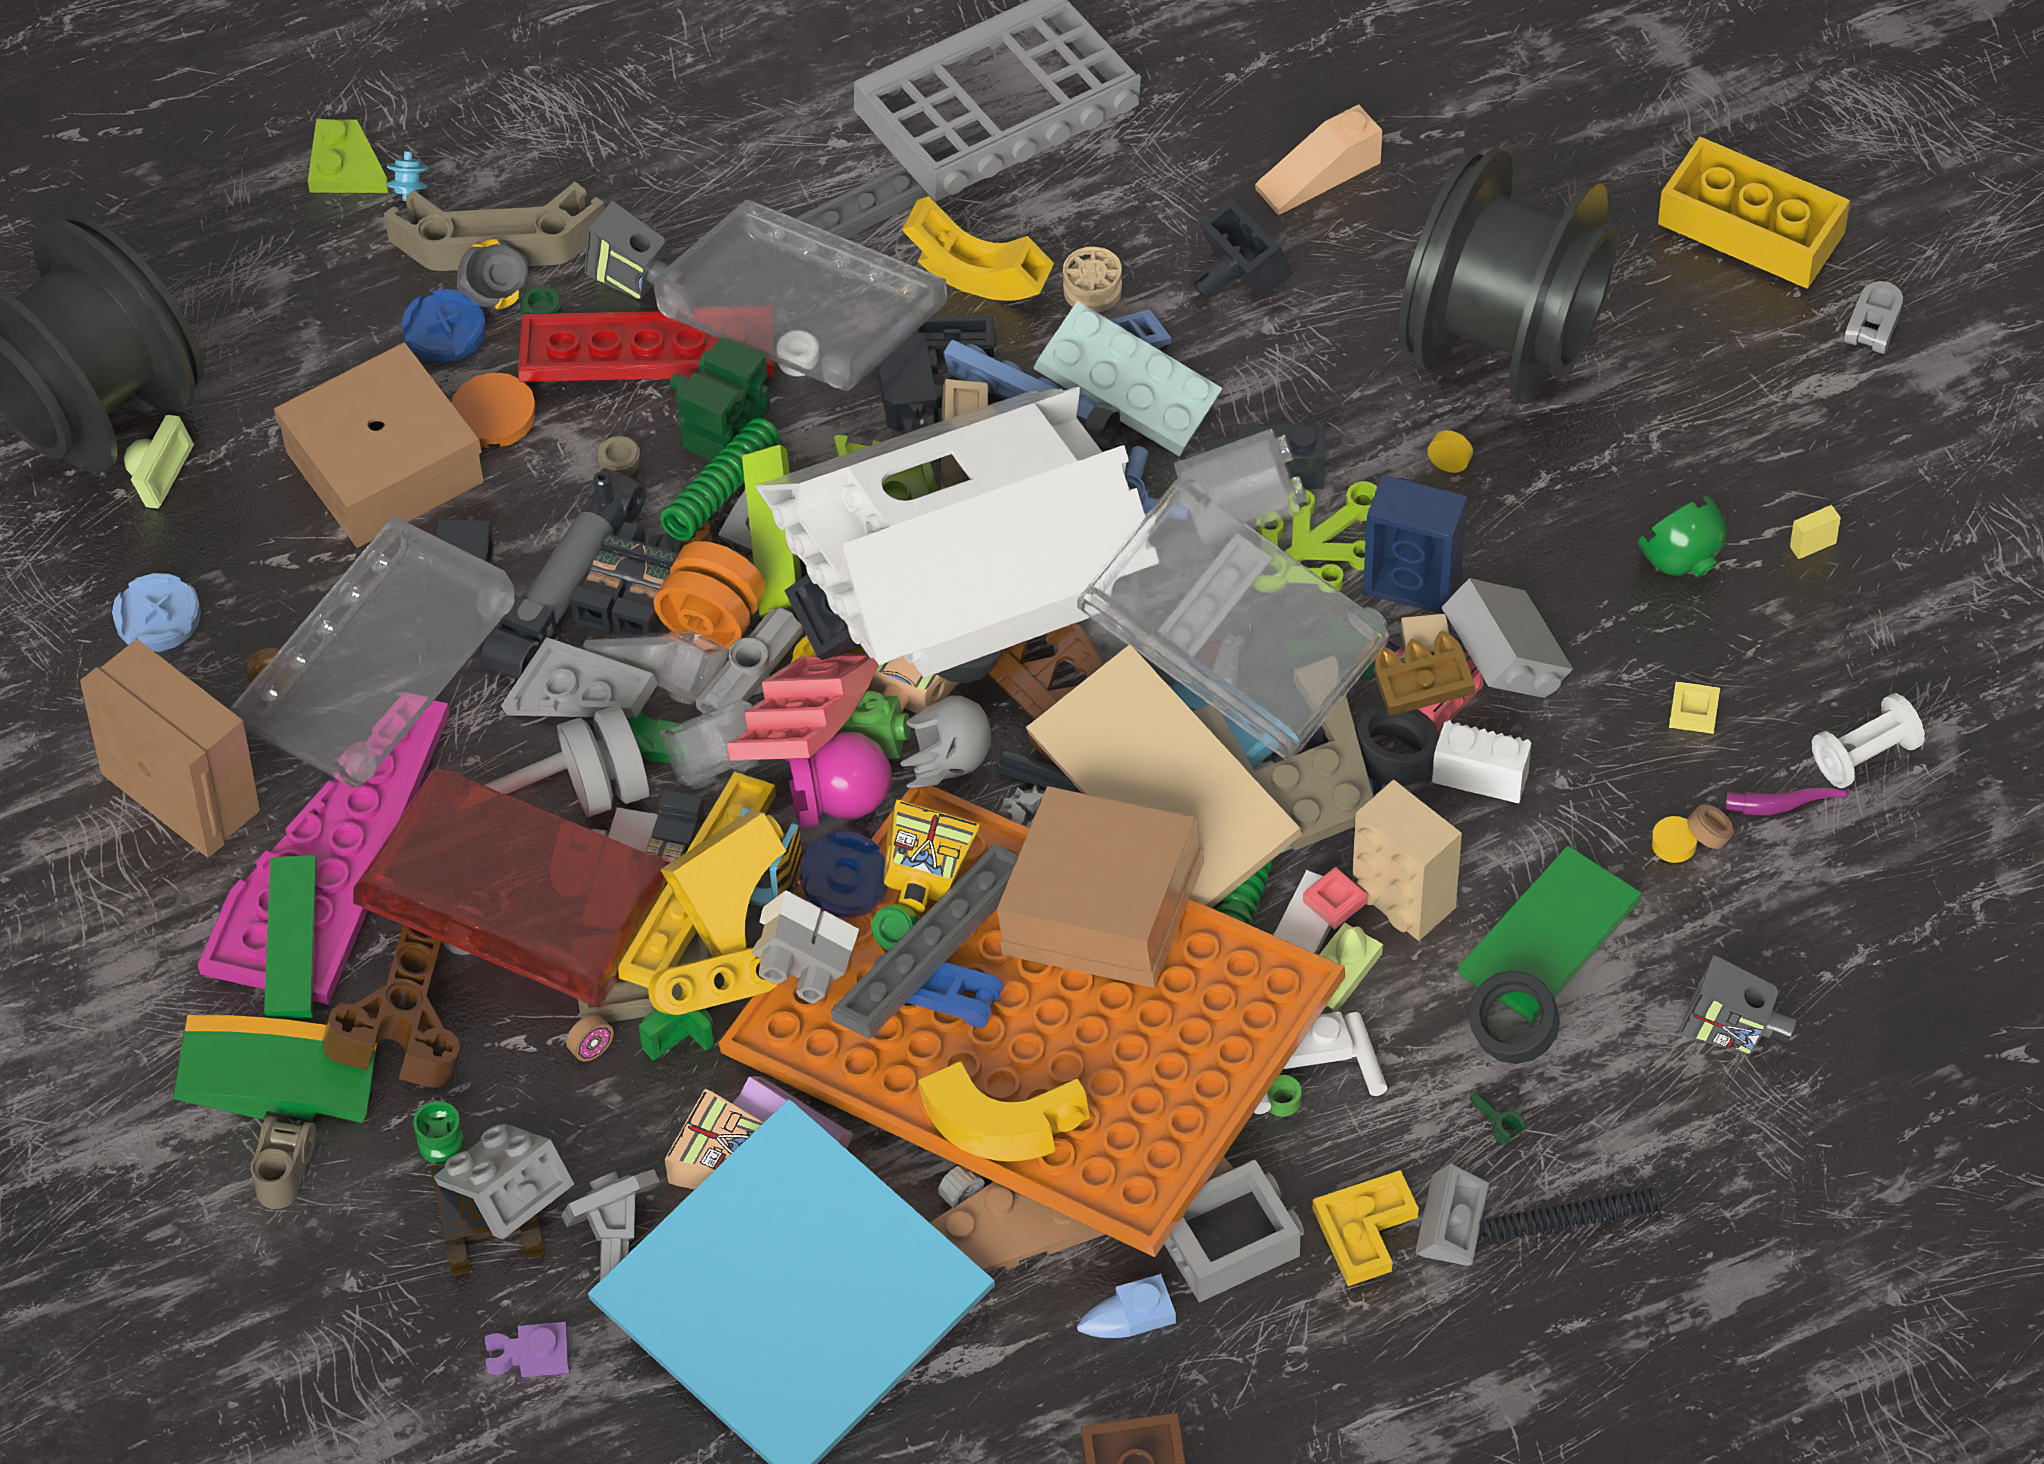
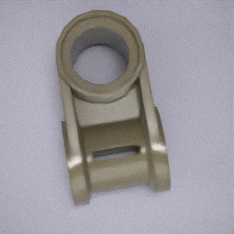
(281, 1153)

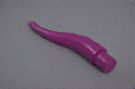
(1768, 804)

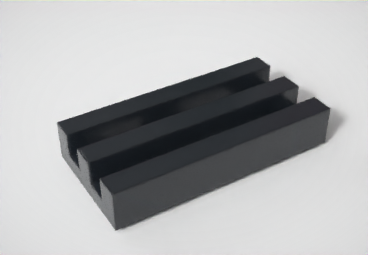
(953, 325)

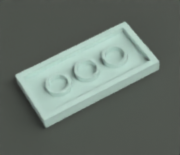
(1128, 374)

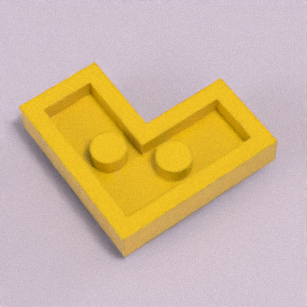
(1355, 1216)

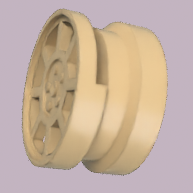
(1093, 280)

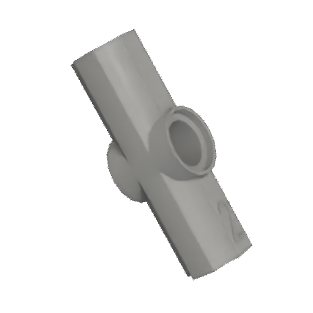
(762, 651)

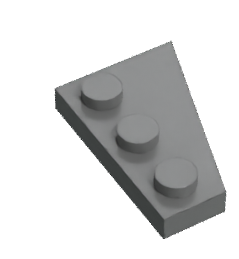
(577, 684)

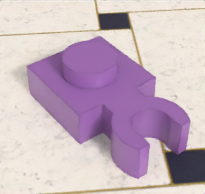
(538, 1350)

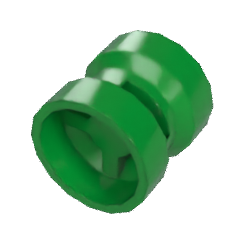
(438, 1131)

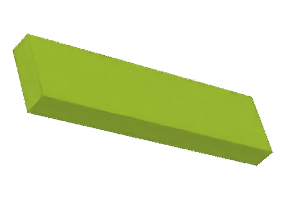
(769, 545)

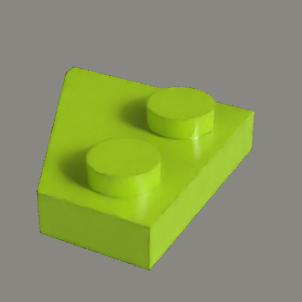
(344, 160)

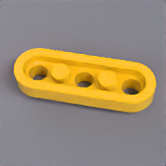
(698, 982)

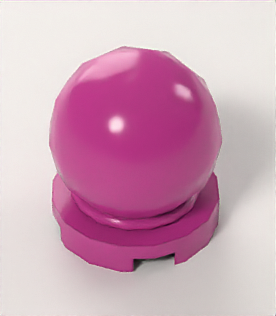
(841, 780)

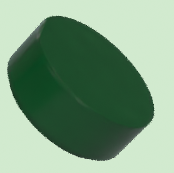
(541, 301)

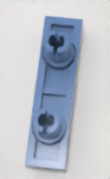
(1003, 378)

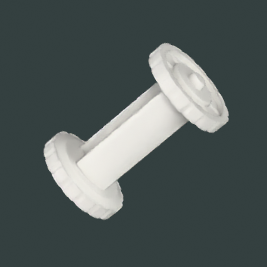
(1896, 725)

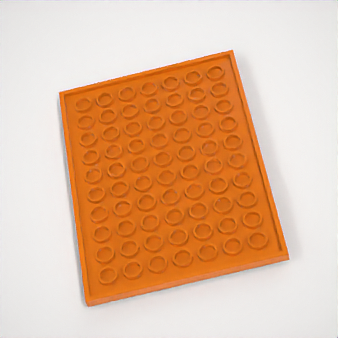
(1161, 1066)

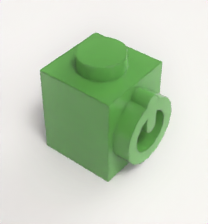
(881, 721)

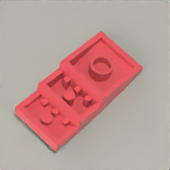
(803, 707)

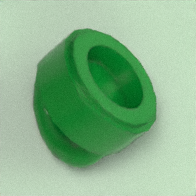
(892, 924)

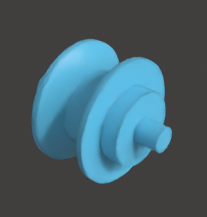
(407, 175)

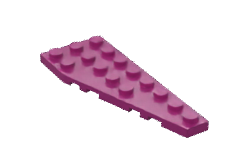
(345, 833)

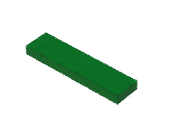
(291, 937)

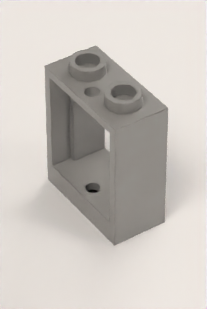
(1214, 1277)

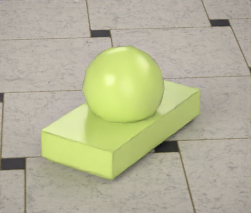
(158, 461)

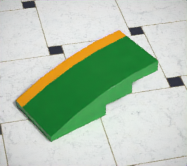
(267, 1066)

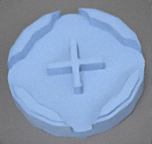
(157, 611)

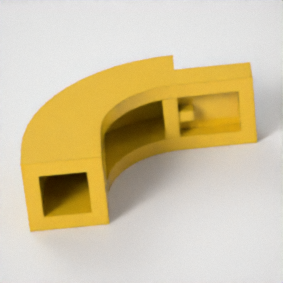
(974, 265)
(995, 1127)

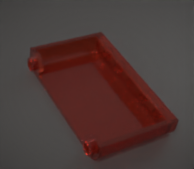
(513, 885)

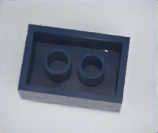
(1414, 543)

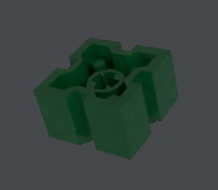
(720, 397)

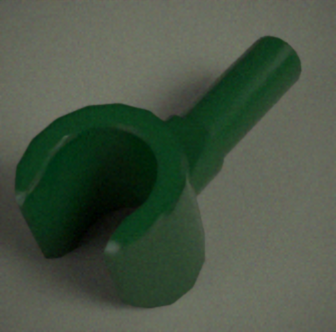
(1499, 1119)

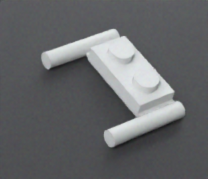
(1333, 1040)

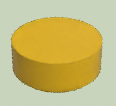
(1450, 451)
(1673, 840)

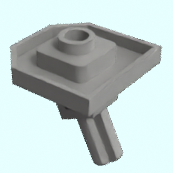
(611, 1213)

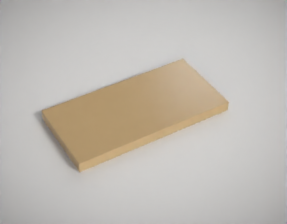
(1141, 745)

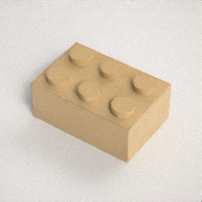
(1406, 860)

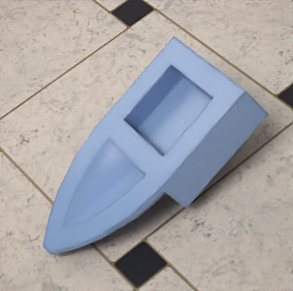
(1132, 1311)

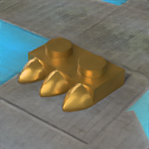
(1423, 677)

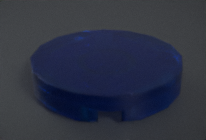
(844, 874)

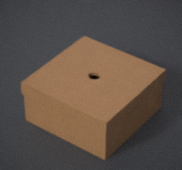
(380, 443)
(171, 747)
(1100, 886)

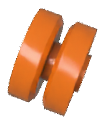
(710, 593)

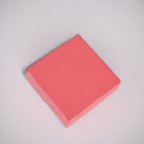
(1335, 897)

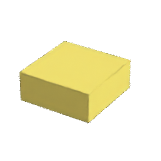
(1815, 532)
(1694, 707)

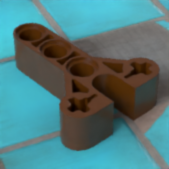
(357, 1027)

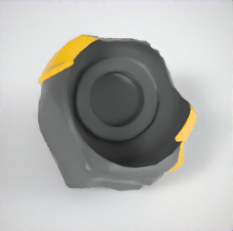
(493, 274)

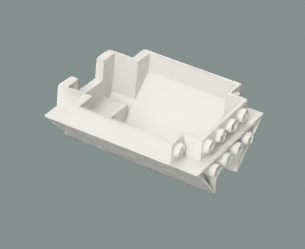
(971, 561)

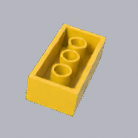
(1753, 212)

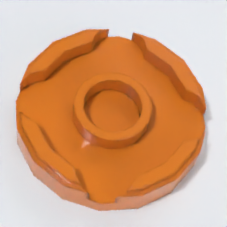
(496, 408)

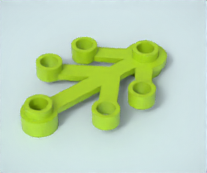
(1314, 544)

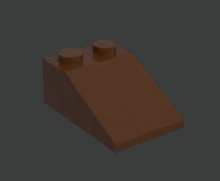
(1134, 1441)

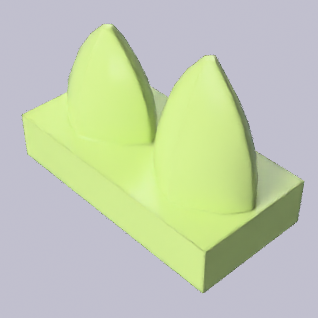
(1357, 954)

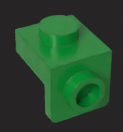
(663, 1031)

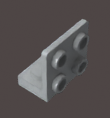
(508, 1176)

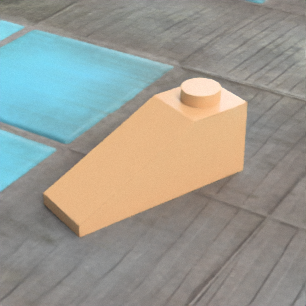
(1323, 160)

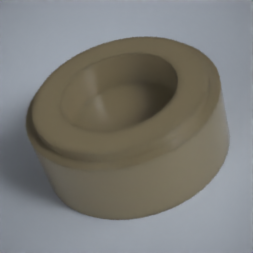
(619, 455)

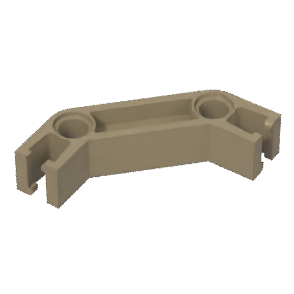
(539, 233)

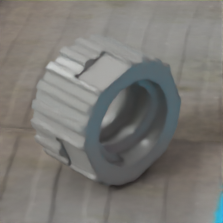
(960, 1185)

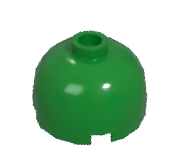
(1687, 540)

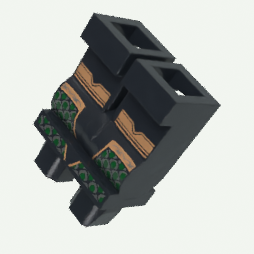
(625, 582)

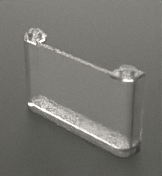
(798, 294)
(1234, 618)
(376, 652)

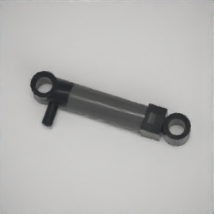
(535, 615)

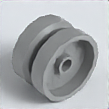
(607, 759)

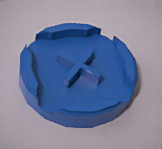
(443, 326)

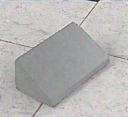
(1452, 1216)

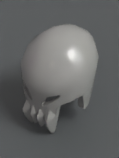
(951, 740)

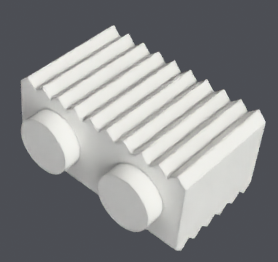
(1481, 762)

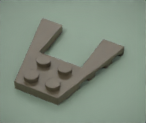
(1315, 787)

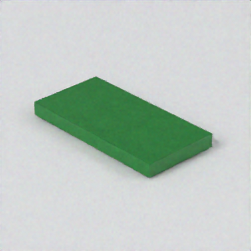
(1553, 928)

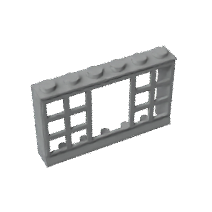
(1018, 142)

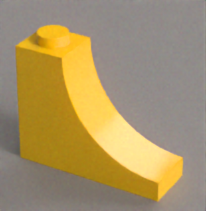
(720, 876)

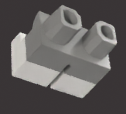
(804, 945)

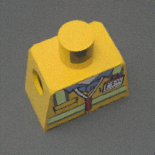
(925, 853)

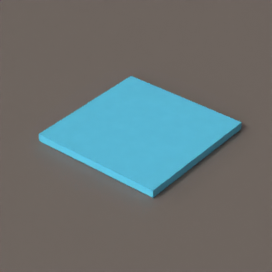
(791, 1290)

